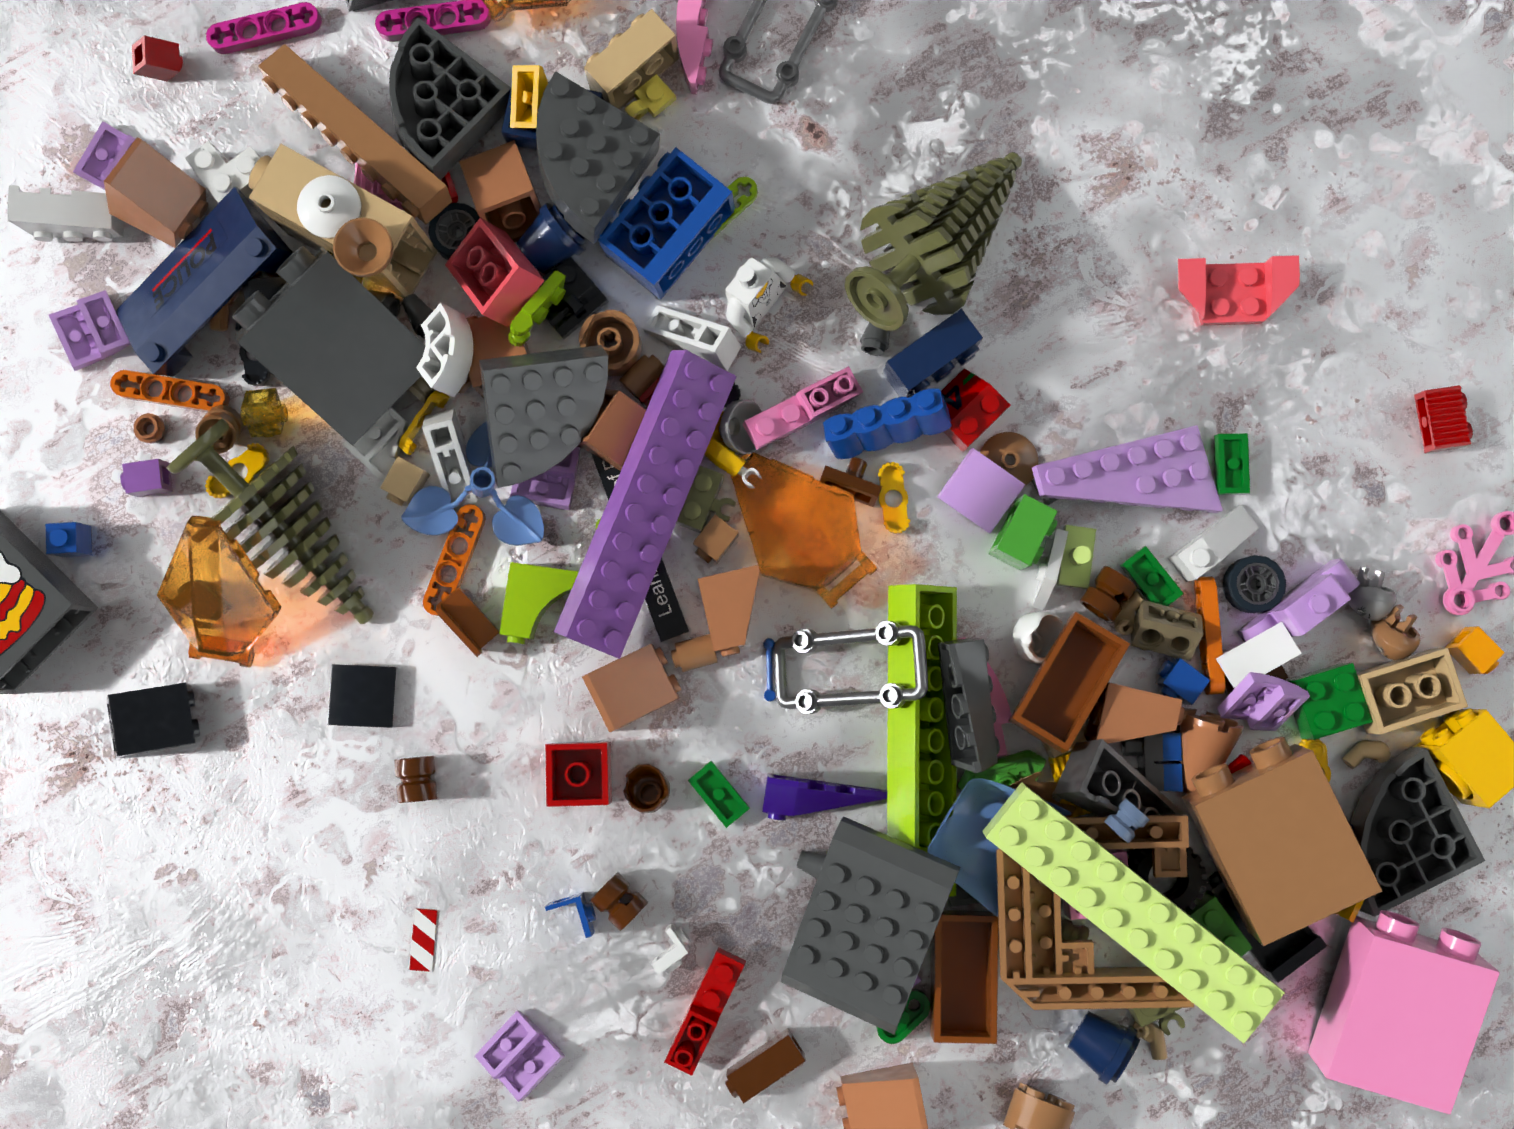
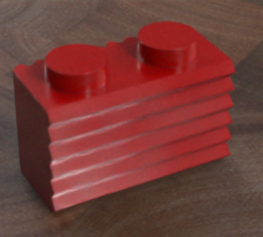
(1443, 419)

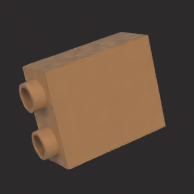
(1280, 840)

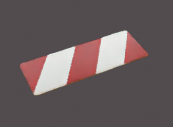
(423, 940)

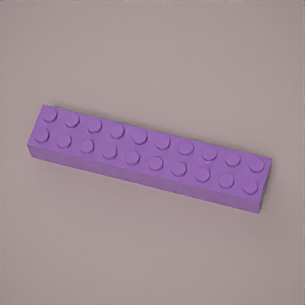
(645, 503)

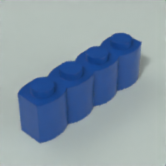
(895, 421)

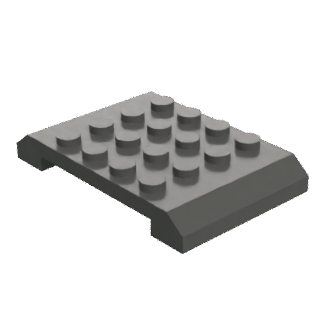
(869, 924)

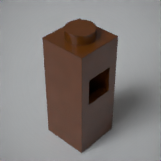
(764, 1066)

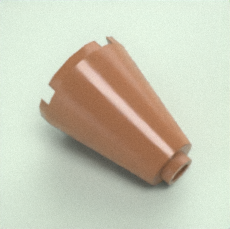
(1205, 743)

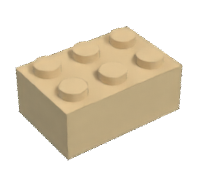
(632, 59)
(1411, 690)

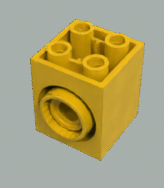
(1472, 756)

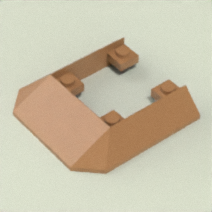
(1062, 972)

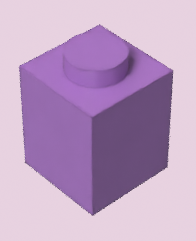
(146, 478)

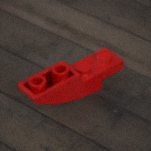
(705, 1011)

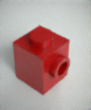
(156, 58)

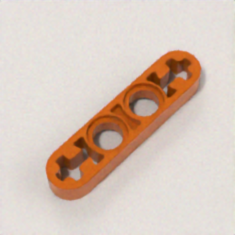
(170, 390)
(449, 558)
(1211, 642)

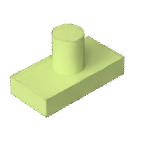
(1077, 557)

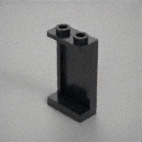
(1278, 957)

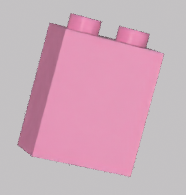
(1403, 1011)

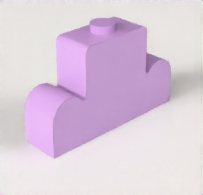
(1307, 602)

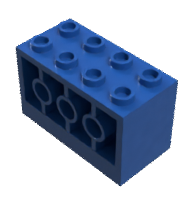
(667, 222)

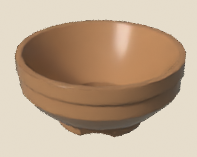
(357, 234)

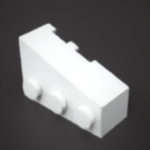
(63, 215)

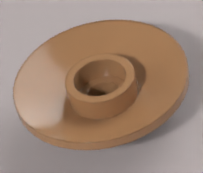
(1019, 447)

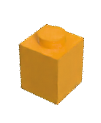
(1475, 651)

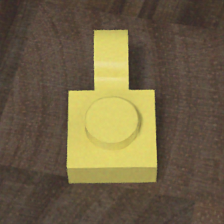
(651, 98)

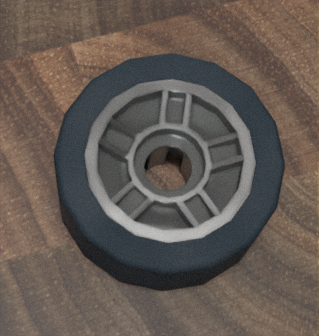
(444, 226)
(1270, 584)

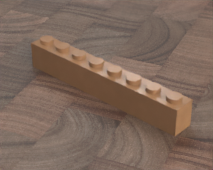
(355, 134)

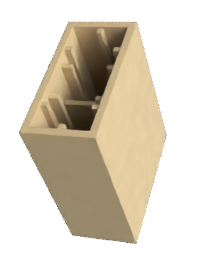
(276, 191)

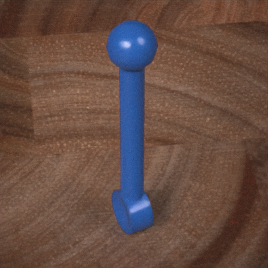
(769, 694)

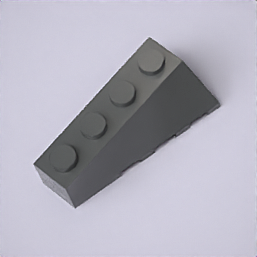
(968, 704)

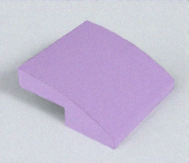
(102, 154)
(89, 330)
(554, 486)
(981, 490)
(1263, 701)
(519, 1055)

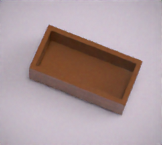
(1069, 682)
(964, 978)

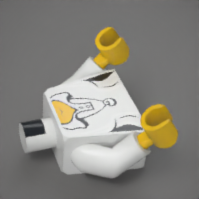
(754, 293)

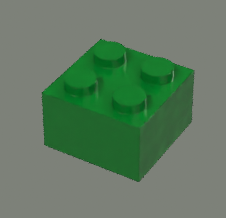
(1333, 704)

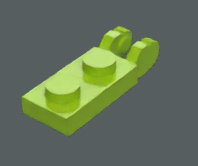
(536, 308)

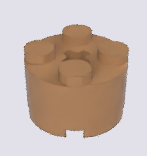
(609, 326)
(1032, 1111)

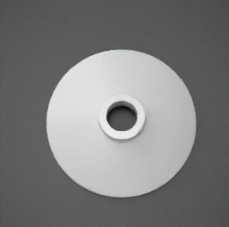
(327, 221)

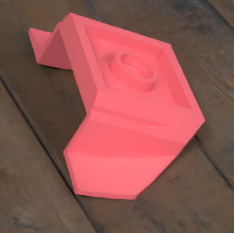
(1237, 291)

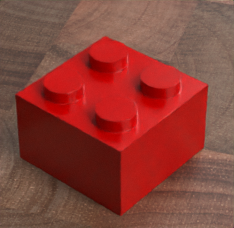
(578, 774)

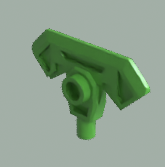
(1008, 769)

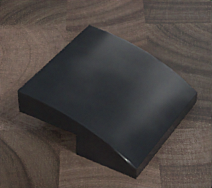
(361, 696)

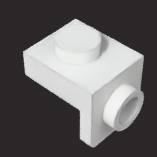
(671, 958)

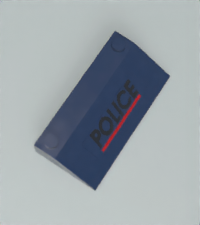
(199, 282)

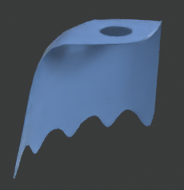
(965, 845)

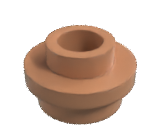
(143, 422)

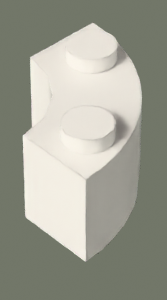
(447, 350)

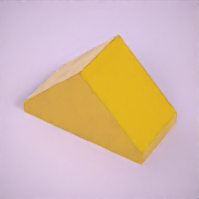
(526, 95)

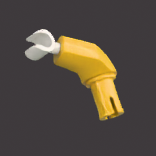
(726, 459)

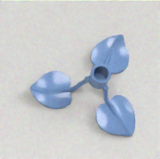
(433, 513)

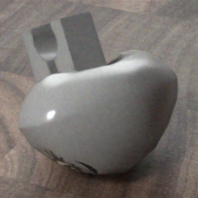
(1370, 598)

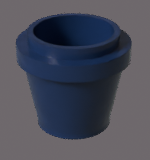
(550, 239)
(1104, 1046)

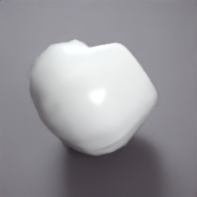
(1035, 635)

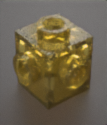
(263, 413)

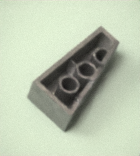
(1101, 779)

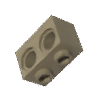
(1167, 630)

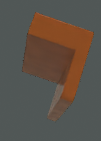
(466, 620)

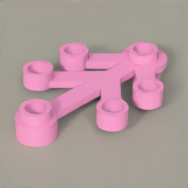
(1476, 567)

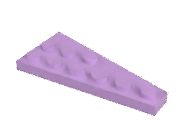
(1147, 472)

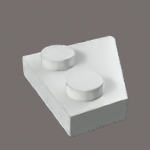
(379, 445)
(1048, 571)

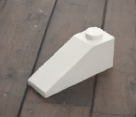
(699, 336)
(449, 453)
(1213, 544)

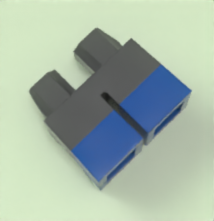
(1158, 747)

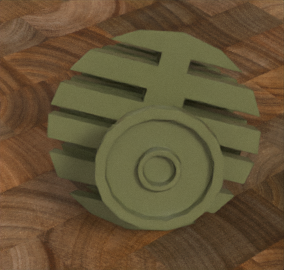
(933, 238)
(273, 522)

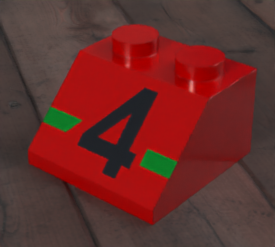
(972, 407)

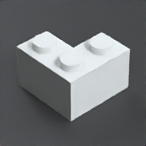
(221, 175)

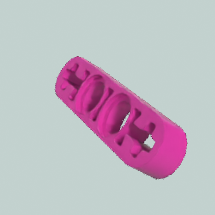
(433, 14)
(263, 22)

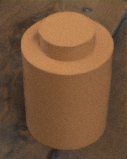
(642, 375)
(694, 653)

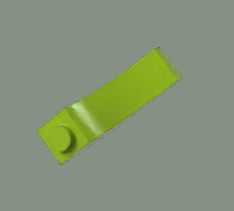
(529, 595)

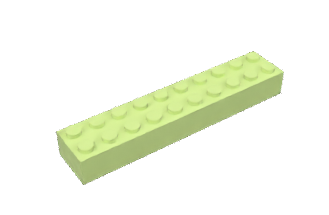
(1133, 912)

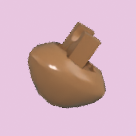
(1395, 637)

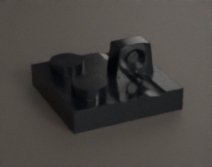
(579, 302)

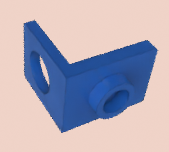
(585, 911)

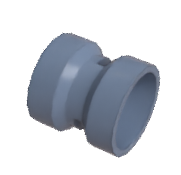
(1126, 820)

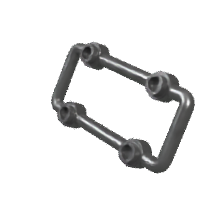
(787, 72)
(891, 695)

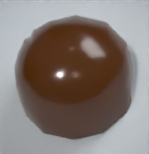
(646, 788)

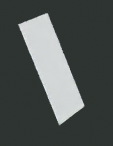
(1259, 654)

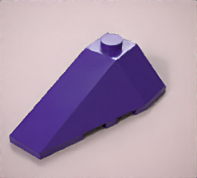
(802, 796)

